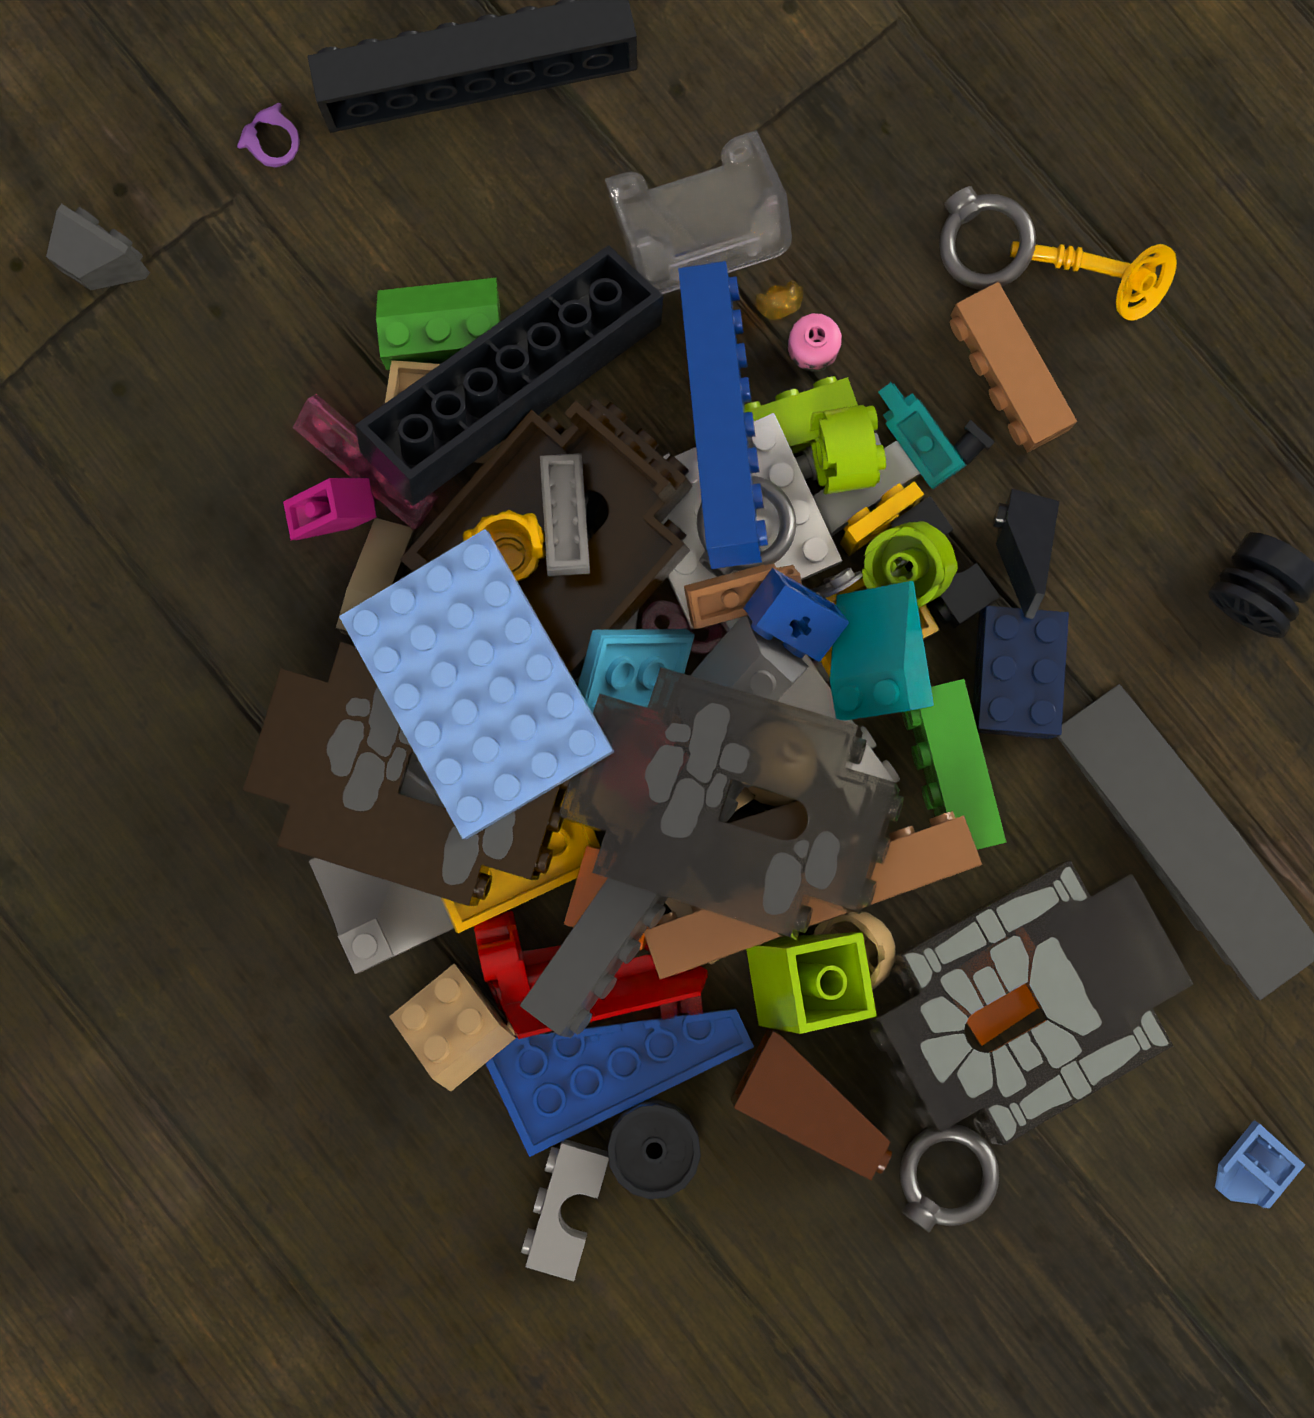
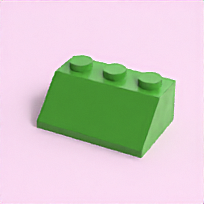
(434, 319)

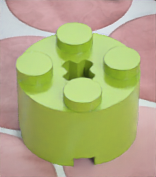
(847, 449)
(921, 544)

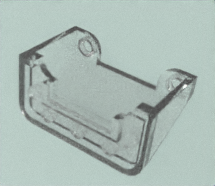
(706, 218)

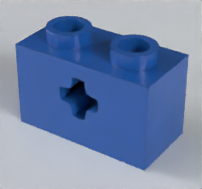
(795, 616)

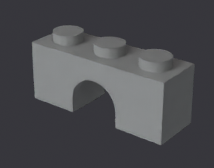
(554, 1245)

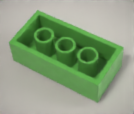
(955, 762)

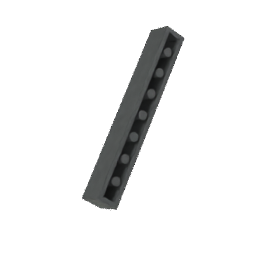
(597, 948)

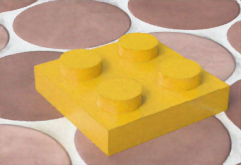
(867, 525)

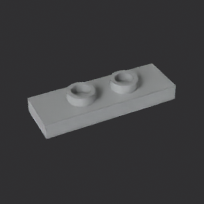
(564, 514)

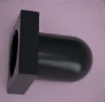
(972, 442)

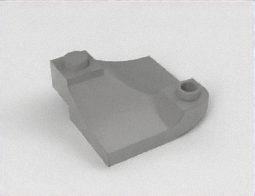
(376, 915)

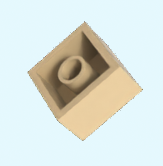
(452, 1027)

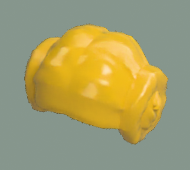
(516, 537)

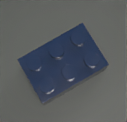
(1020, 672)

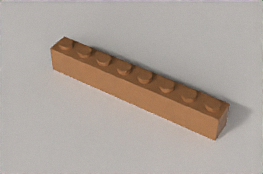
(909, 864)

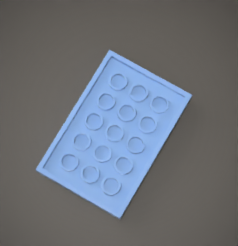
(476, 684)

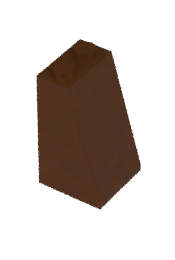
(803, 1105)

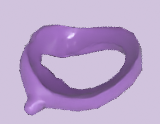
(274, 117)

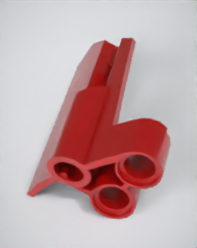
(515, 972)

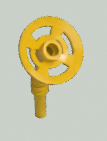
(1133, 275)

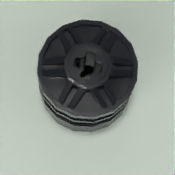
(1264, 584)

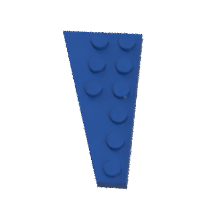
(570, 1084)

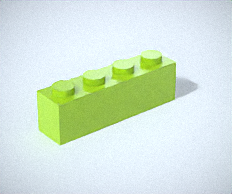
(795, 409)

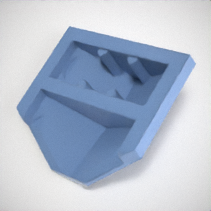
(1256, 1168)

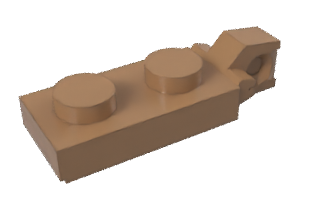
(726, 595)

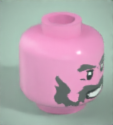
(807, 352)

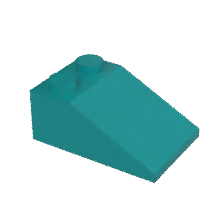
(880, 654)

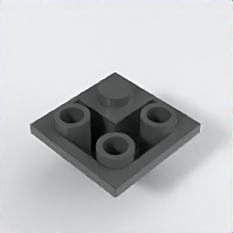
(91, 253)

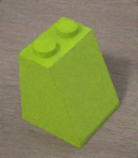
(811, 982)

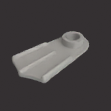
(837, 582)

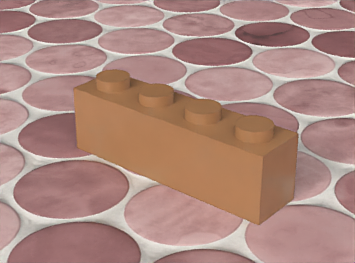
(1011, 367)

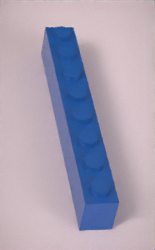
(720, 416)

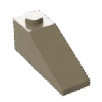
(377, 565)

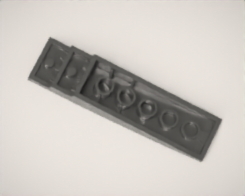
(1189, 843)

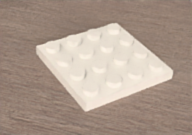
(812, 545)

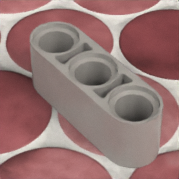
(841, 506)

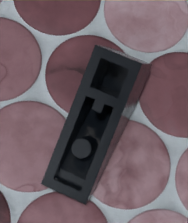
(1026, 544)

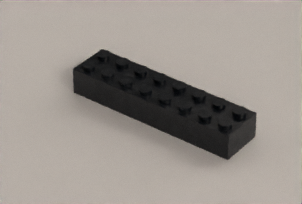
(473, 61)
(508, 371)

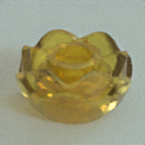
(780, 300)

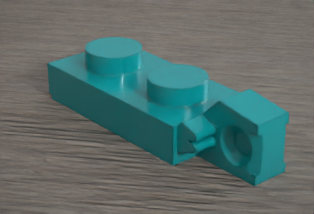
(920, 436)

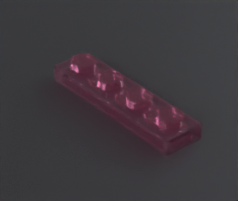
(339, 442)

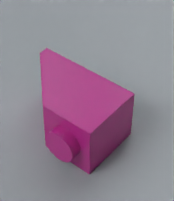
(330, 507)

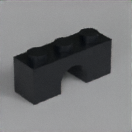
(969, 590)

